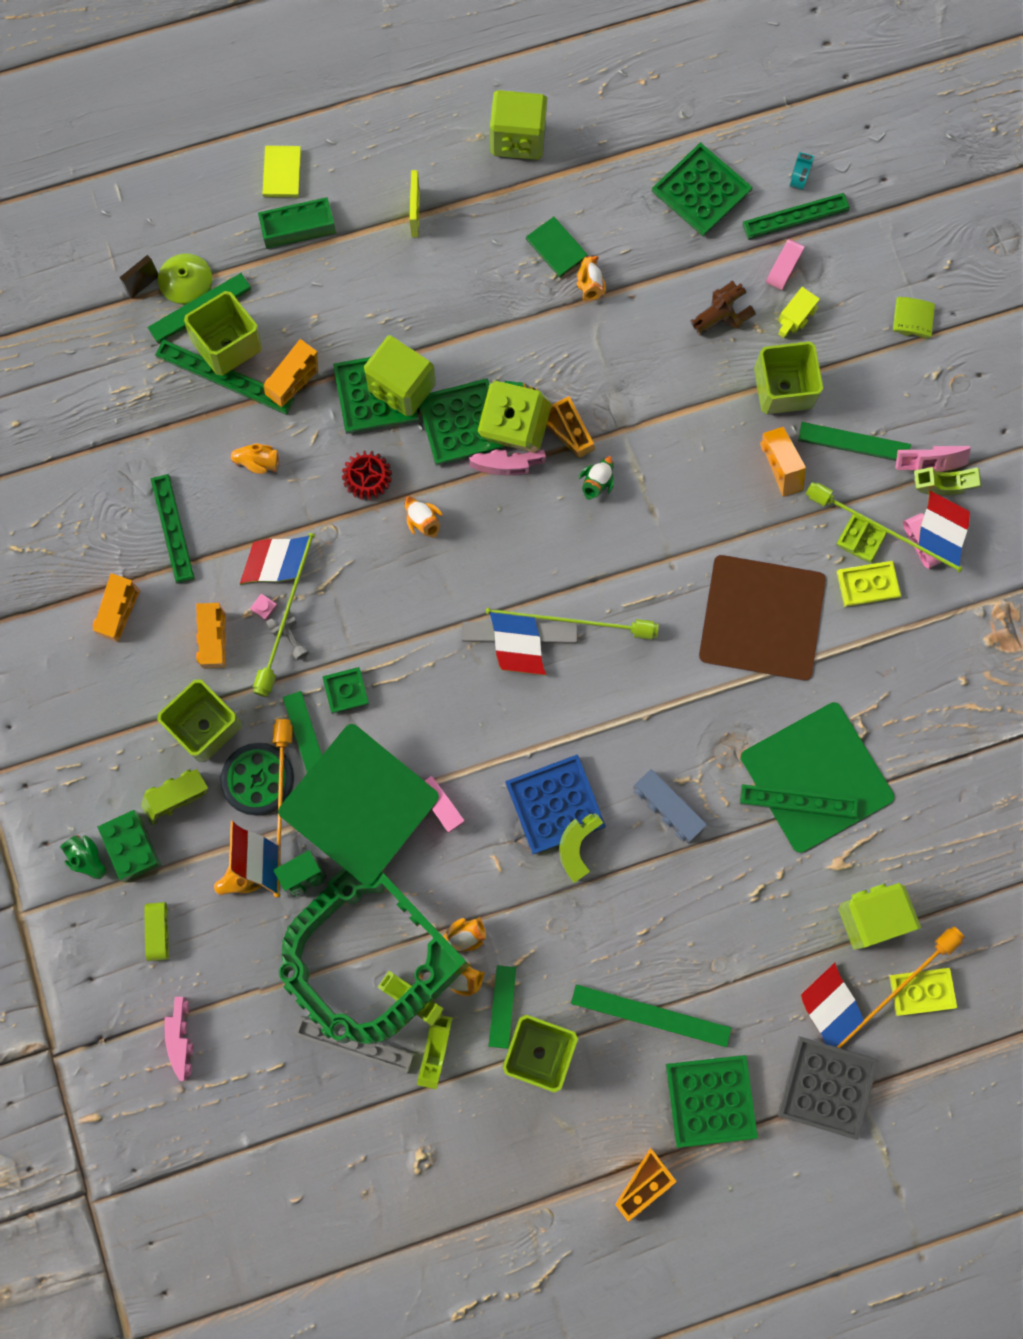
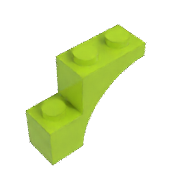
(396, 987)

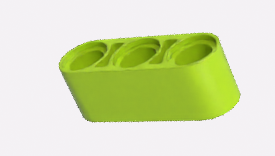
(156, 931)

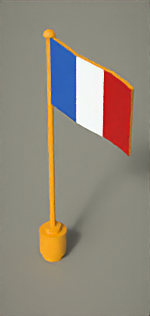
(251, 854)
(835, 1008)

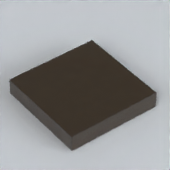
(139, 276)

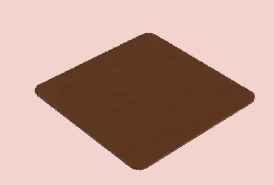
(762, 617)

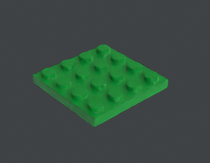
(701, 189)
(360, 407)
(453, 422)
(711, 1101)

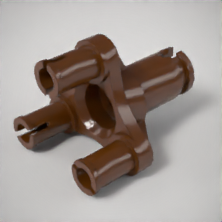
(723, 310)

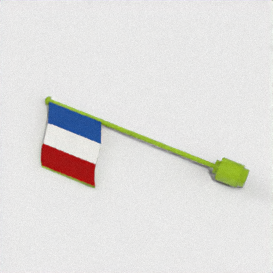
(940, 531)
(275, 562)
(519, 640)

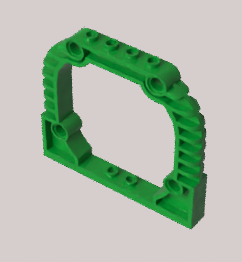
(441, 961)

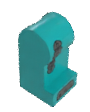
(801, 170)

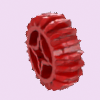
(353, 471)

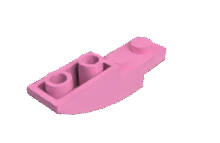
(940, 458)
(500, 464)
(179, 1048)

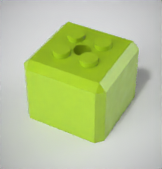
(518, 124)
(219, 322)
(789, 364)
(399, 376)
(527, 426)
(192, 707)
(878, 915)
(552, 1068)

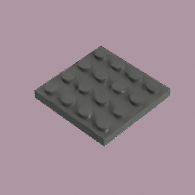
(828, 1087)

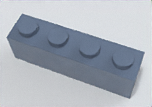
(669, 806)

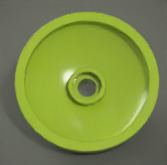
(185, 287)

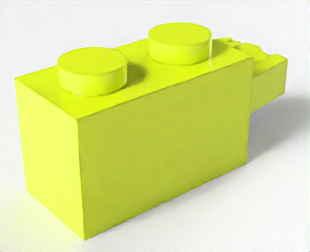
(797, 312)

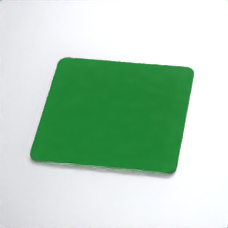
(823, 758)
(358, 804)

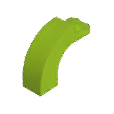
(947, 483)
(571, 843)
(435, 1053)

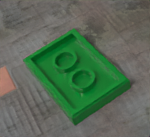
(556, 247)

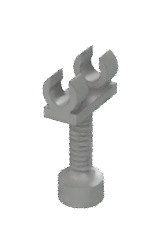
(299, 651)

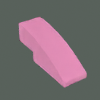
(444, 809)

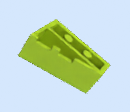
(173, 795)

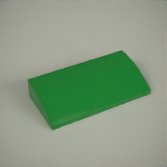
(297, 222)

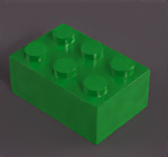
(129, 846)
(300, 874)

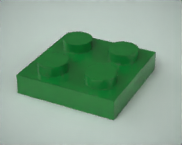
(345, 690)

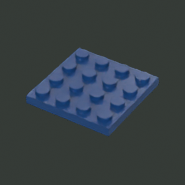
(551, 800)

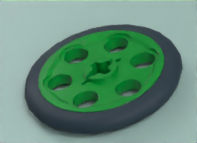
(244, 755)

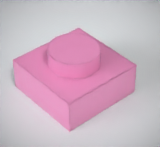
(263, 607)

